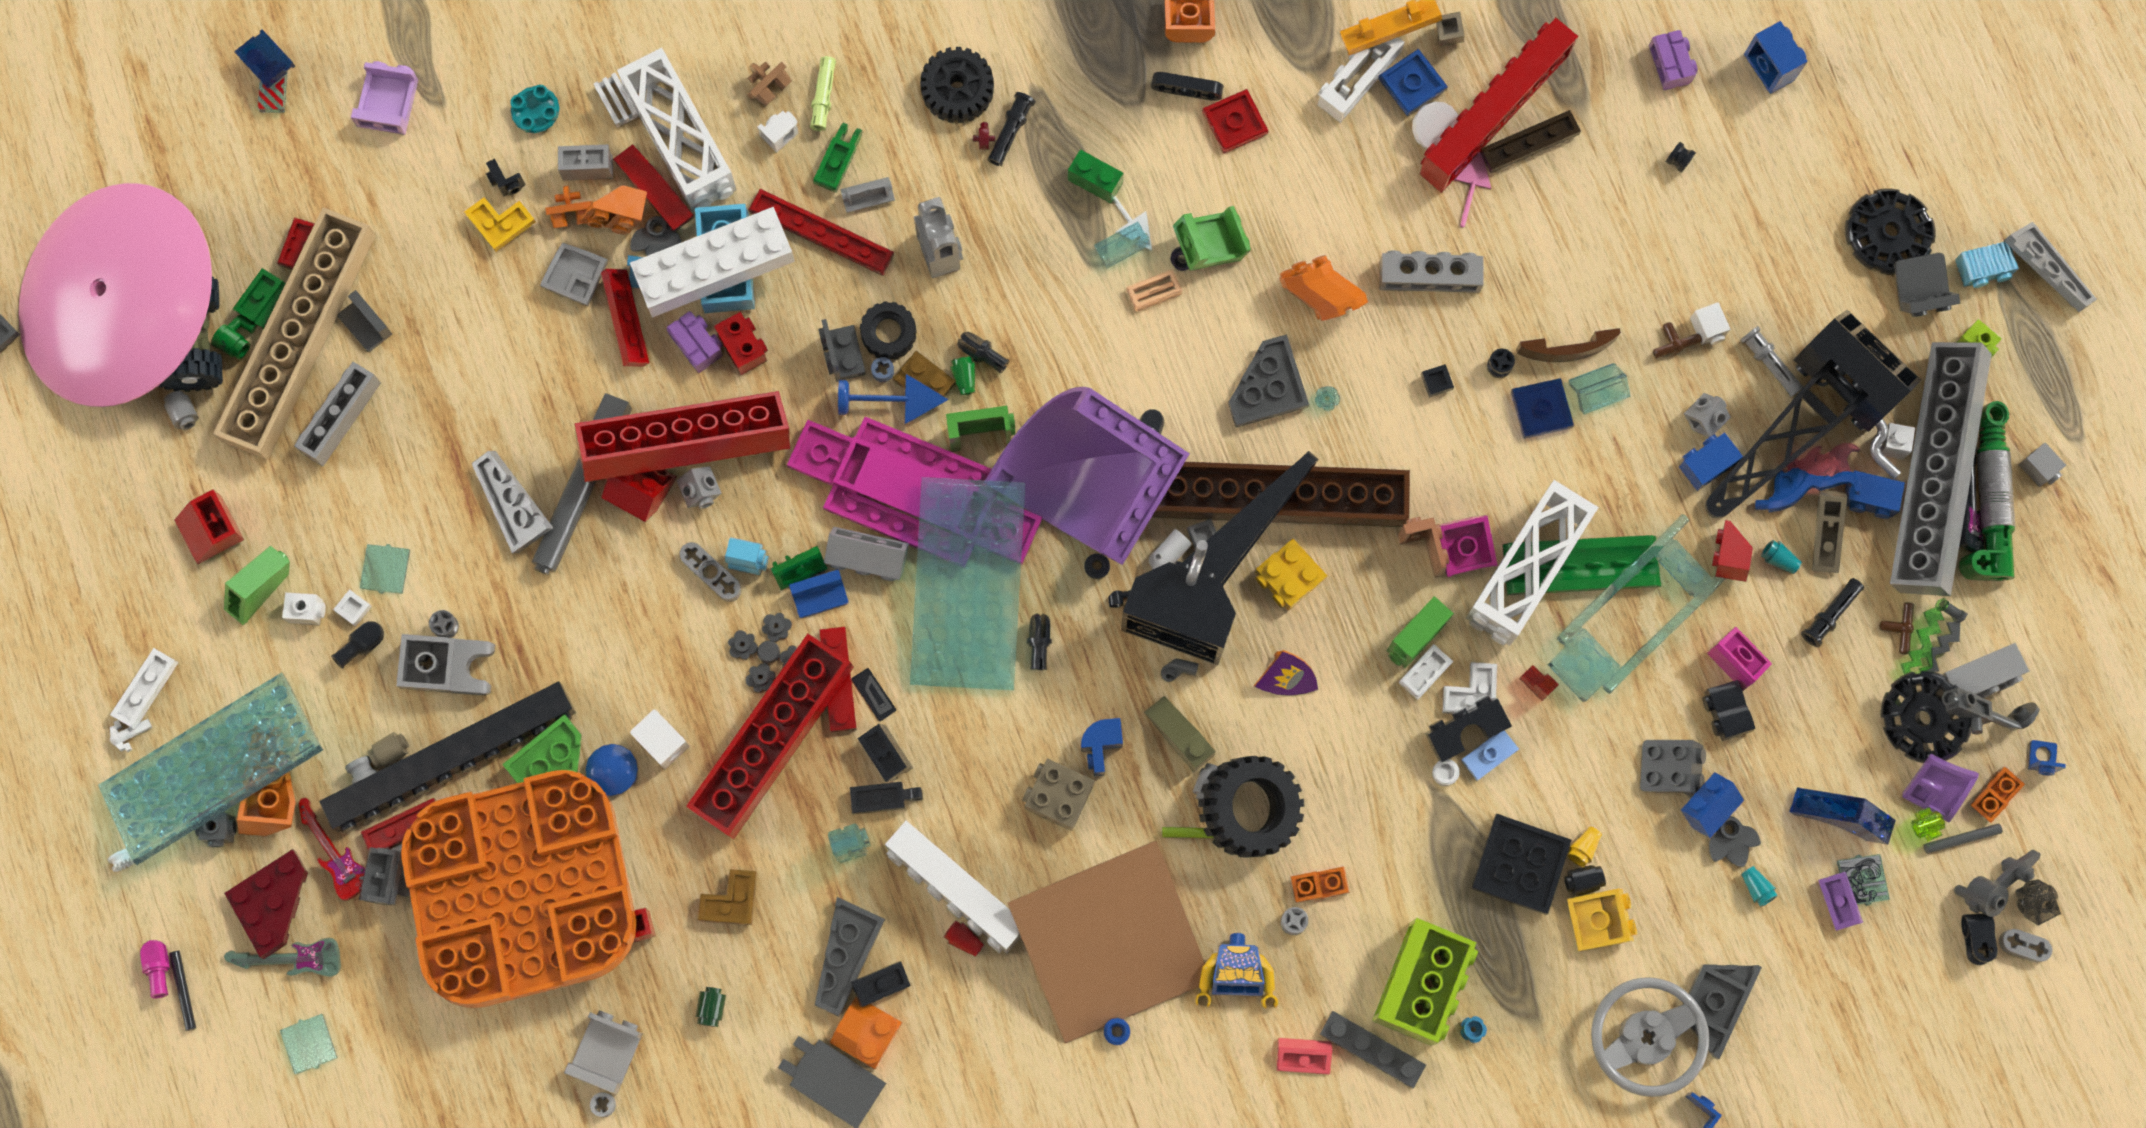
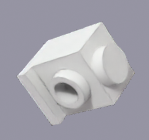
(779, 130)

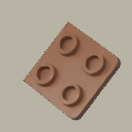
(1417, 530)

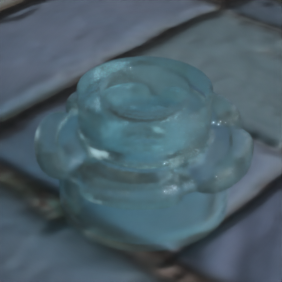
(1331, 393)

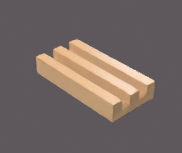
(1157, 299)

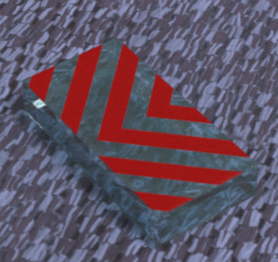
(274, 98)

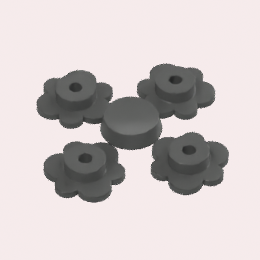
(767, 652)

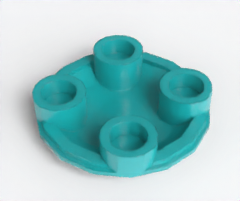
(534, 109)

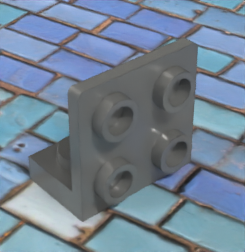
(844, 353)

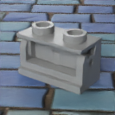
(585, 162)

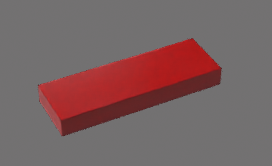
(392, 831)

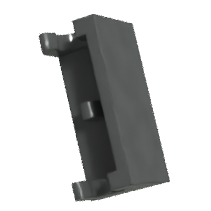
(381, 876)

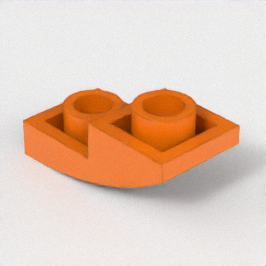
(1997, 794)
(1320, 884)

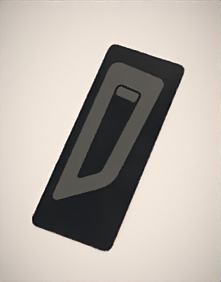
(874, 694)

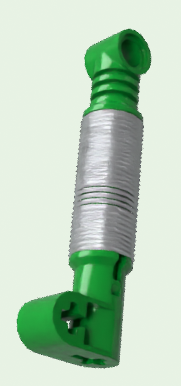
(1995, 500)

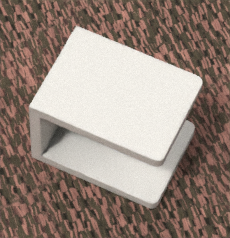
(659, 739)

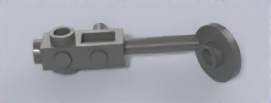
(1972, 706)

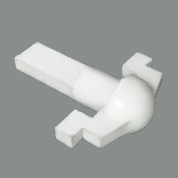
(117, 738)

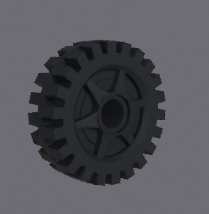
(957, 67)

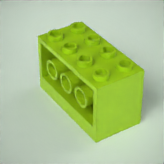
(1407, 987)

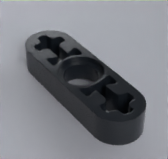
(1187, 86)

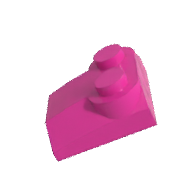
(1468, 544)

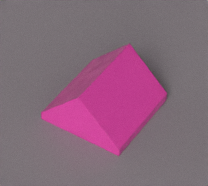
(1739, 658)

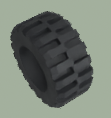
(1282, 799)

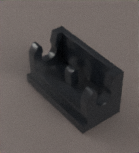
(885, 752)

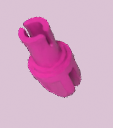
(155, 965)

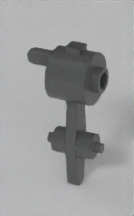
(1992, 896)

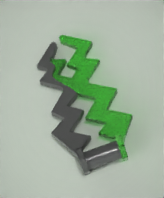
(1927, 649)

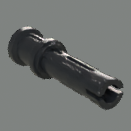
(1015, 118)
(1826, 620)

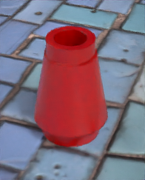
(963, 938)

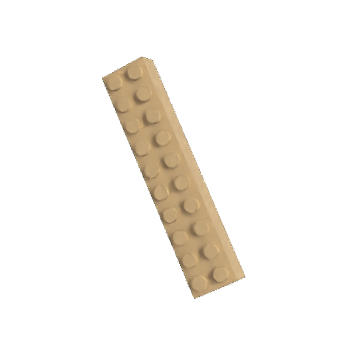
(294, 334)

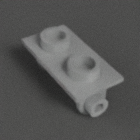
(867, 194)

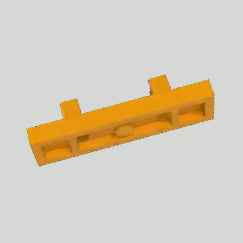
(1390, 25)

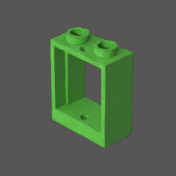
(1419, 632)

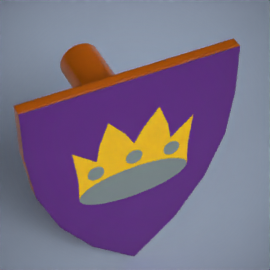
(1287, 676)

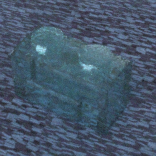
(849, 842)

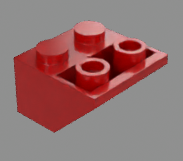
(639, 493)
(208, 526)

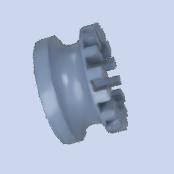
(885, 362)

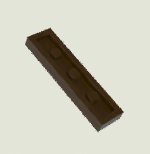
(1530, 141)

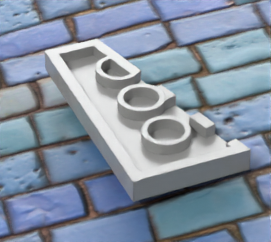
(2050, 265)
(513, 507)

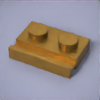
(926, 373)

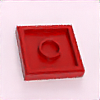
(1235, 121)

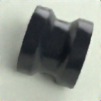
(1680, 157)
(1503, 358)

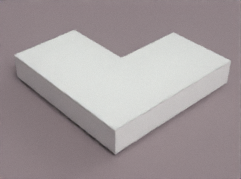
(1481, 684)

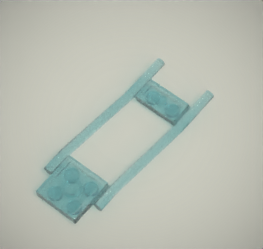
(1585, 663)

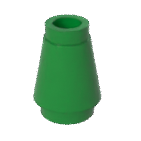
(964, 374)

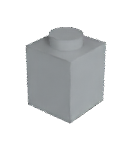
(2043, 465)

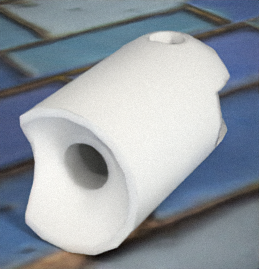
(1170, 550)

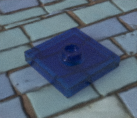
(1542, 408)

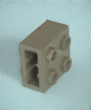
(1058, 794)

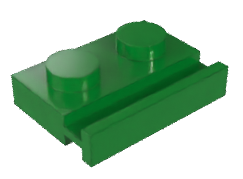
(260, 298)

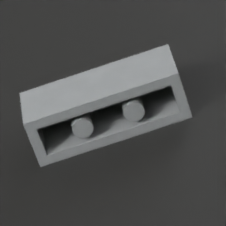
(866, 553)

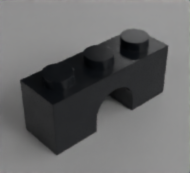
(1446, 737)

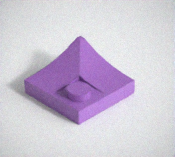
(1940, 786)

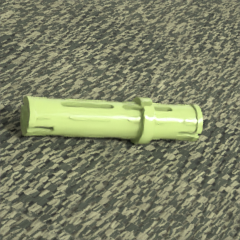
(821, 102)

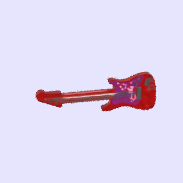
(344, 870)

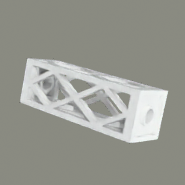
(711, 183)
(1496, 618)

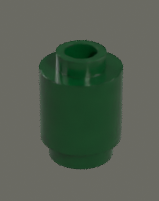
(710, 1007)

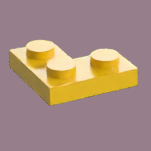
(501, 228)

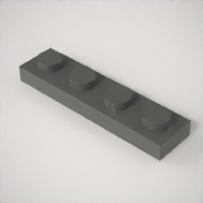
(1372, 1049)

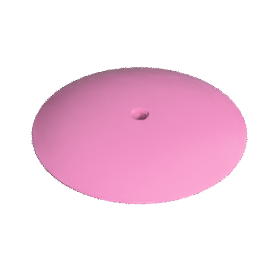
(115, 295)

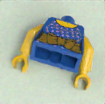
(1237, 971)

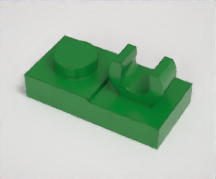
(798, 568)

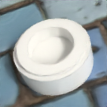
(1445, 772)

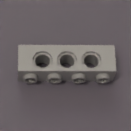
(1419, 280)

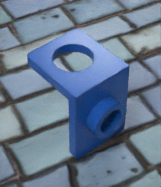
(2044, 767)
(1707, 1106)

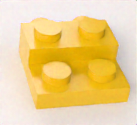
(1289, 575)
(1602, 919)

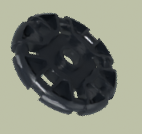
(1874, 229)
(1912, 727)

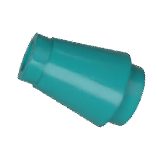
(1780, 556)
(1759, 887)

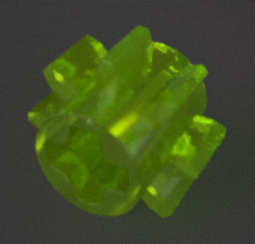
(1928, 824)

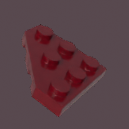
(269, 902)

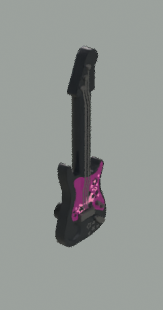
(1971, 531)

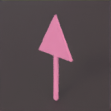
(1474, 175)

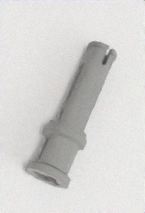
(1764, 352)

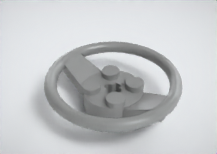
(1664, 1030)

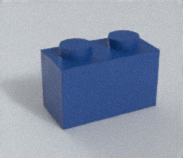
(1710, 461)
(1877, 495)
(1712, 805)

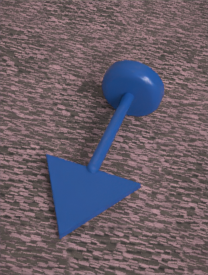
(917, 398)

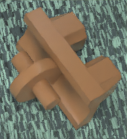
(777, 75)

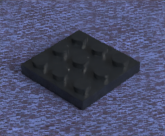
(1521, 864)

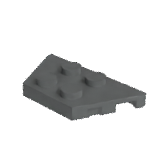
(1721, 996)

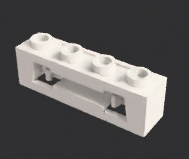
(1334, 102)

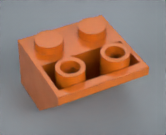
(617, 210)

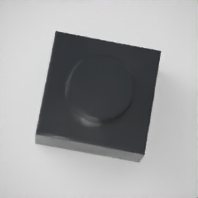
(1437, 380)

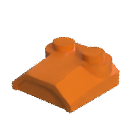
(1189, 20)
(865, 1033)

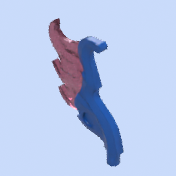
(1813, 471)

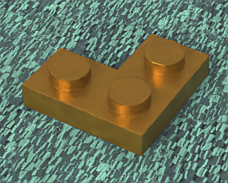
(736, 905)

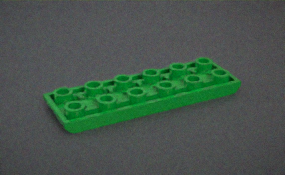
(1591, 565)

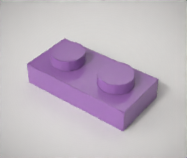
(1840, 901)

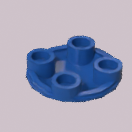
(612, 768)

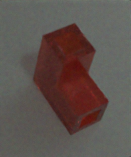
(1538, 683)

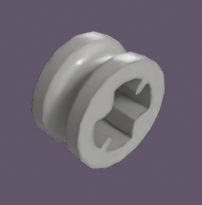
(594, 1104)

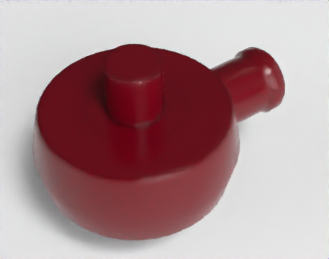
(984, 137)

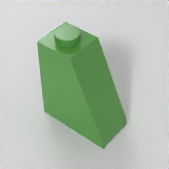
(255, 584)

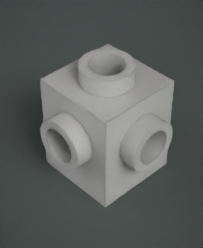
(1707, 415)
(699, 487)

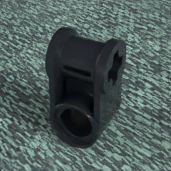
(1979, 933)

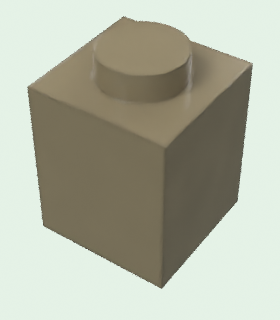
(1450, 29)

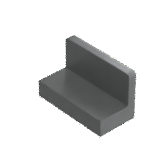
(364, 322)

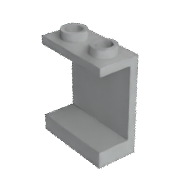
(605, 1052)

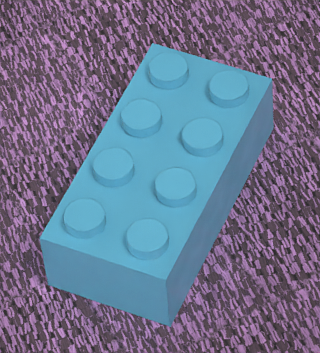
(740, 295)

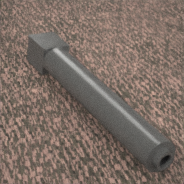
(572, 500)

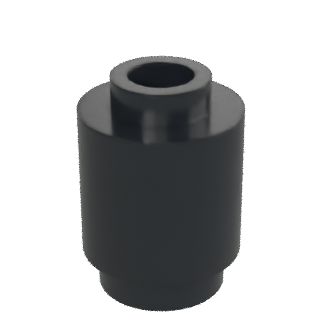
(1585, 880)

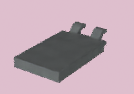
(833, 1081)

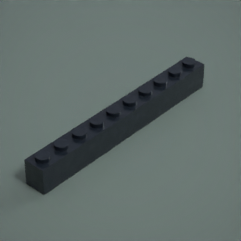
(446, 758)

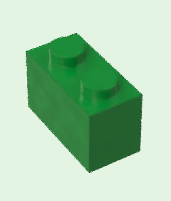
(1095, 176)

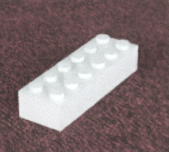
(712, 262)
(955, 886)

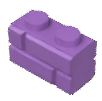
(1673, 59)
(694, 341)

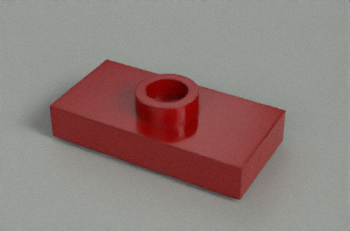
(295, 242)

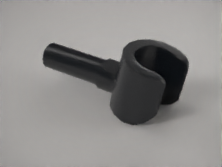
(1116, 598)

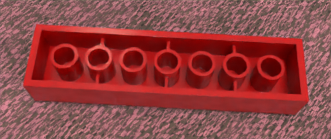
(1498, 104)
(682, 436)
(770, 736)

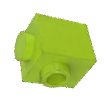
(1983, 334)

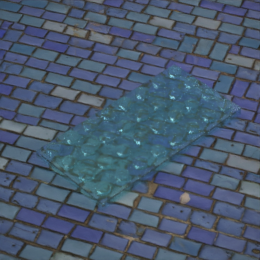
(967, 583)
(209, 768)

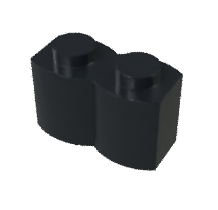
(1728, 710)

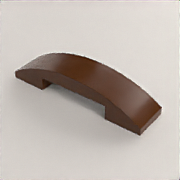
(1538, 350)

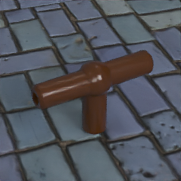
(1676, 345)
(1905, 628)

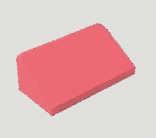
(1304, 1056)

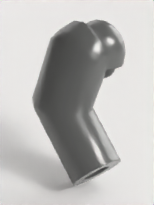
(1176, 668)

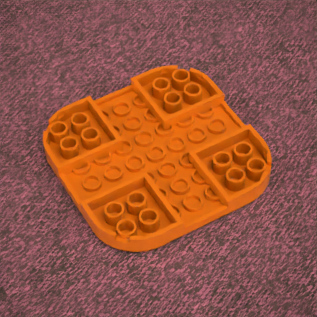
(518, 889)

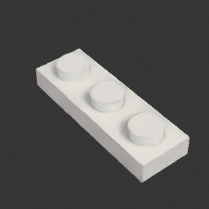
(144, 688)

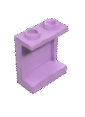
(386, 98)

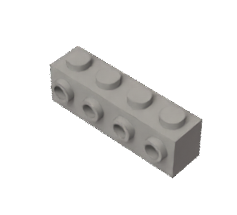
(337, 413)

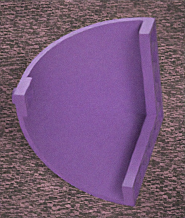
(1091, 469)

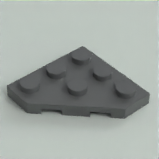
(1269, 385)

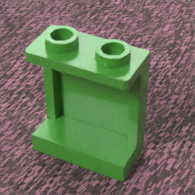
(1212, 239)
(979, 422)

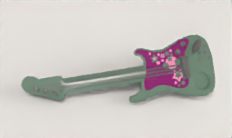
(319, 957)

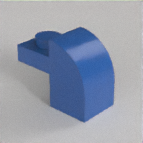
(1101, 736)

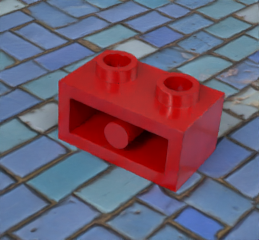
(740, 342)

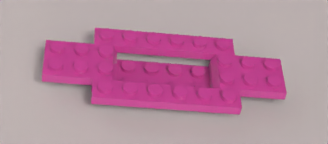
(887, 469)

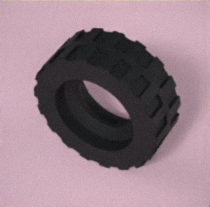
(888, 311)

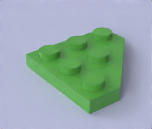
(550, 751)

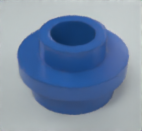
(1116, 1022)

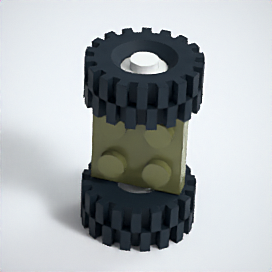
(200, 367)

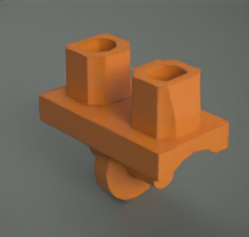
(558, 213)

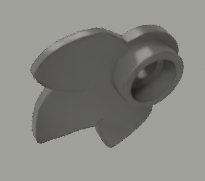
(651, 241)
(1734, 845)

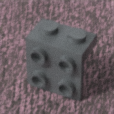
(1924, 285)
(1672, 766)

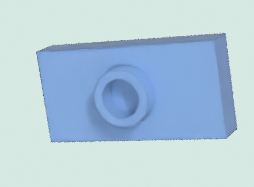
(1489, 755)

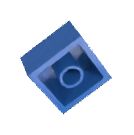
(1775, 57)

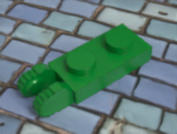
(837, 159)

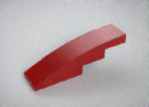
(659, 193)

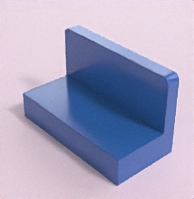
(819, 594)

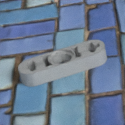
(692, 564)

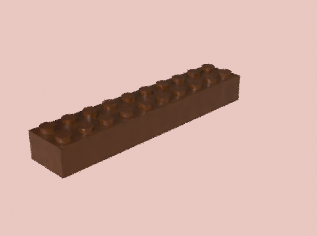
(1323, 496)

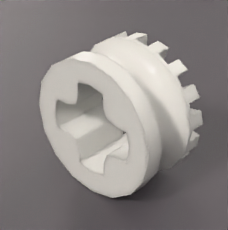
(119, 860)

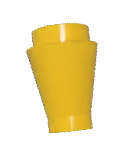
(1584, 847)

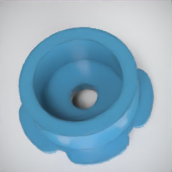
(1476, 1022)

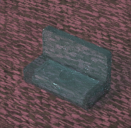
(1122, 244)
(1600, 387)

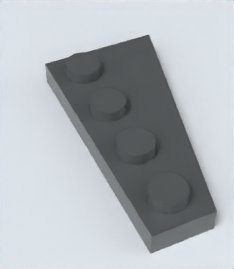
(847, 950)

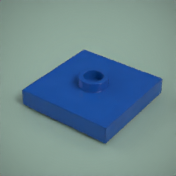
(1412, 82)

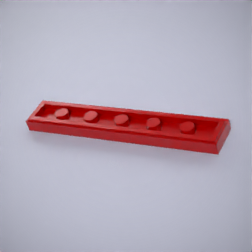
(824, 233)

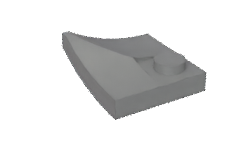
(574, 273)

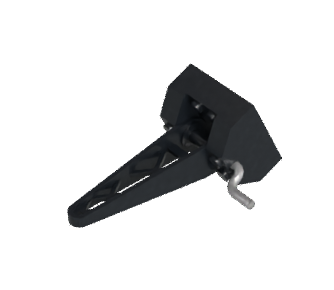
(1876, 375)
(1186, 601)

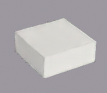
(352, 608)

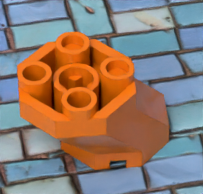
(1322, 288)

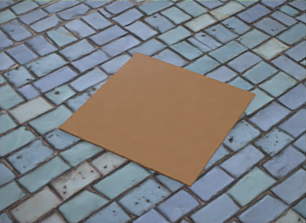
(1109, 941)

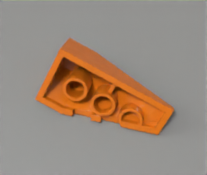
(268, 809)

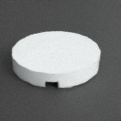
(1432, 121)

